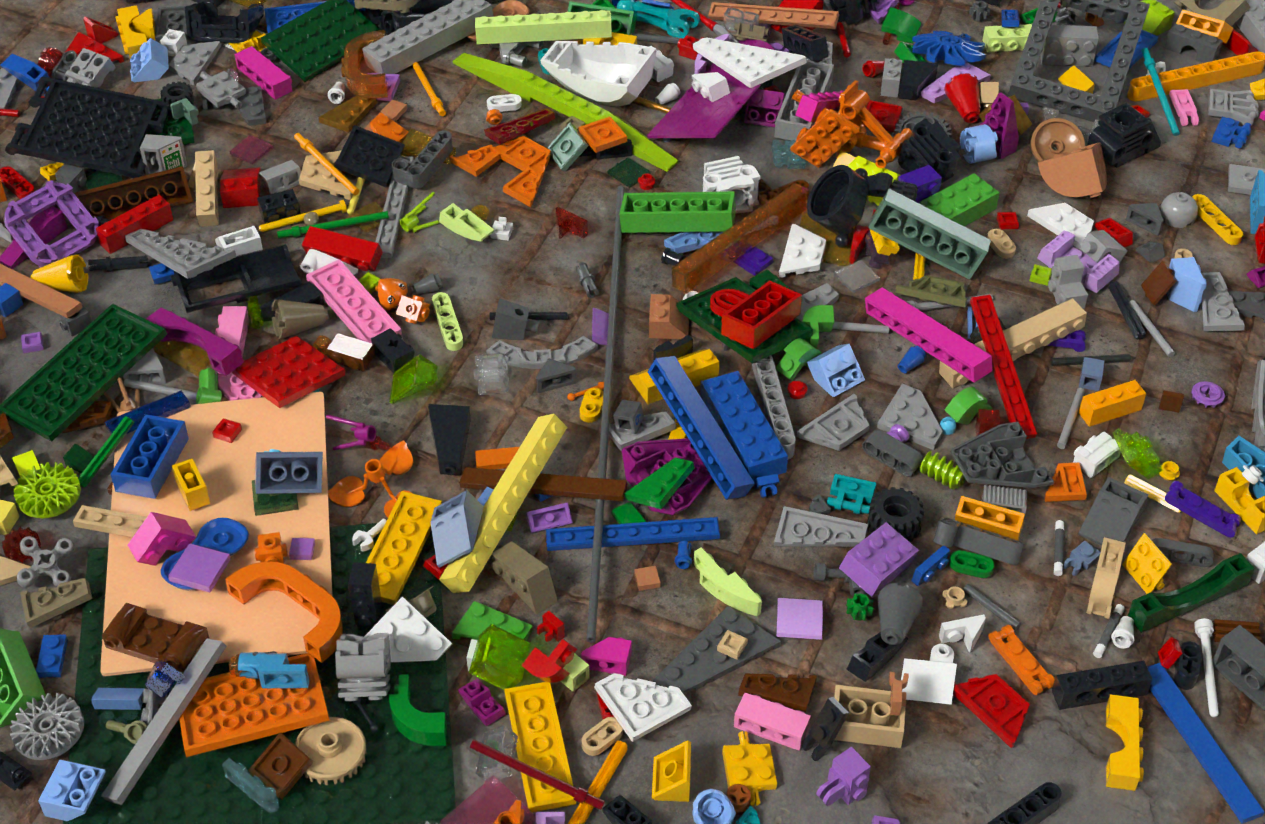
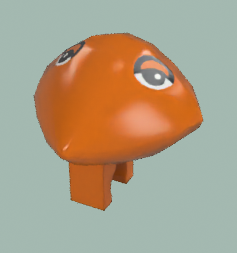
(390, 292)

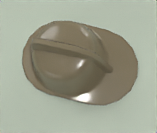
(423, 603)

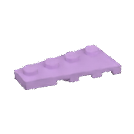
(935, 91)

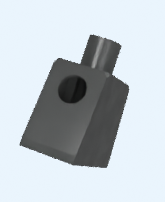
(512, 321)

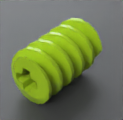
(942, 471)

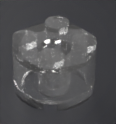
(491, 373)

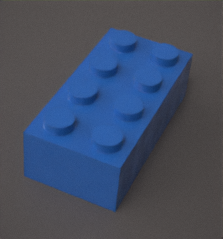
(149, 456)

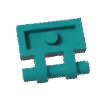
(853, 489)

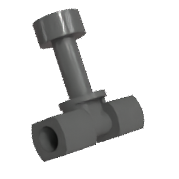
(820, 572)

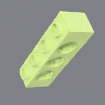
(1005, 38)

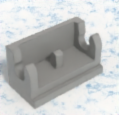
(281, 177)

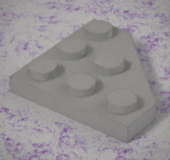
(914, 414)

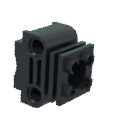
(851, 10)
(1122, 134)
(930, 147)

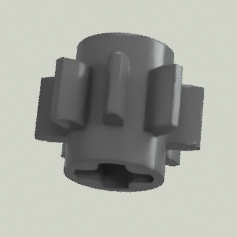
(979, 11)
(1066, 17)

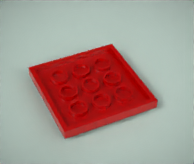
(288, 371)

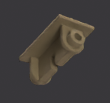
(744, 32)

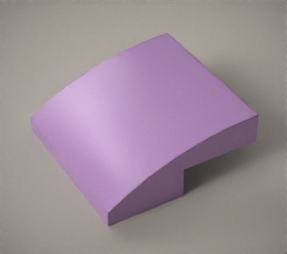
(799, 618)

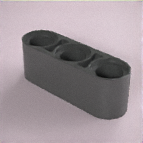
(892, 453)

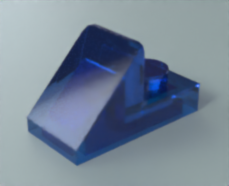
(163, 678)

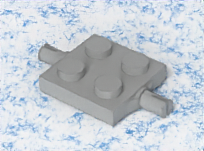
(221, 89)

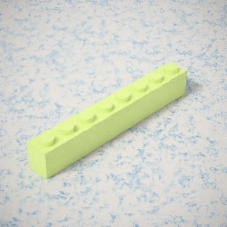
(543, 27)

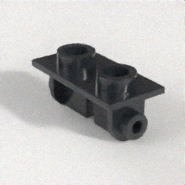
(12, 772)

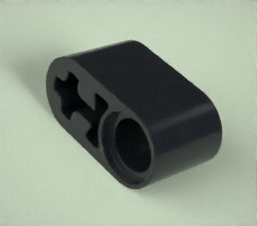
(1188, 662)

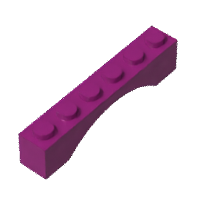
(221, 353)

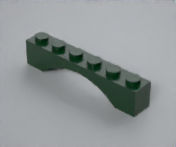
(1160, 607)

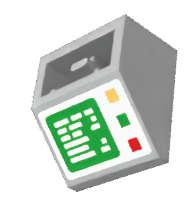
(162, 153)

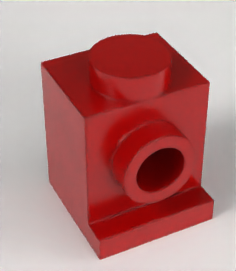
(686, 47)

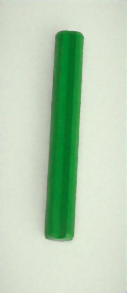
(105, 451)

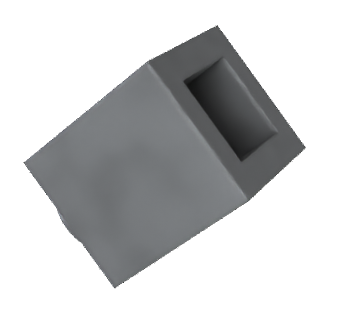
(628, 416)

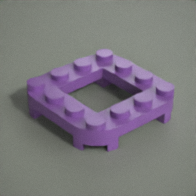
(40, 200)

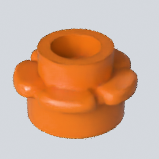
(494, 117)

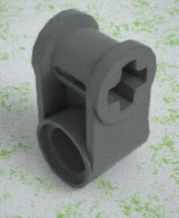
(63, 65)

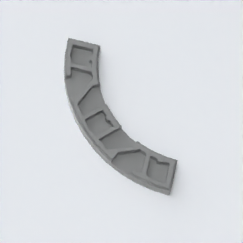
(536, 360)

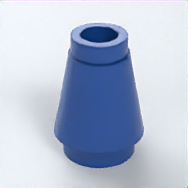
(912, 359)

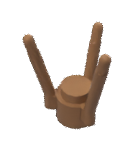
(127, 404)

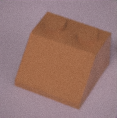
(665, 318)

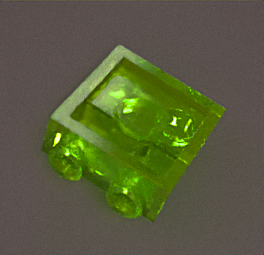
(1138, 452)

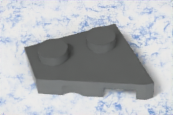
(1249, 303)

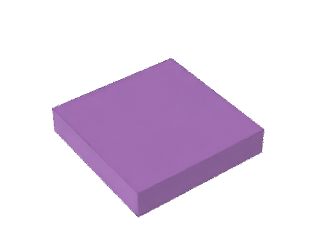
(199, 567)

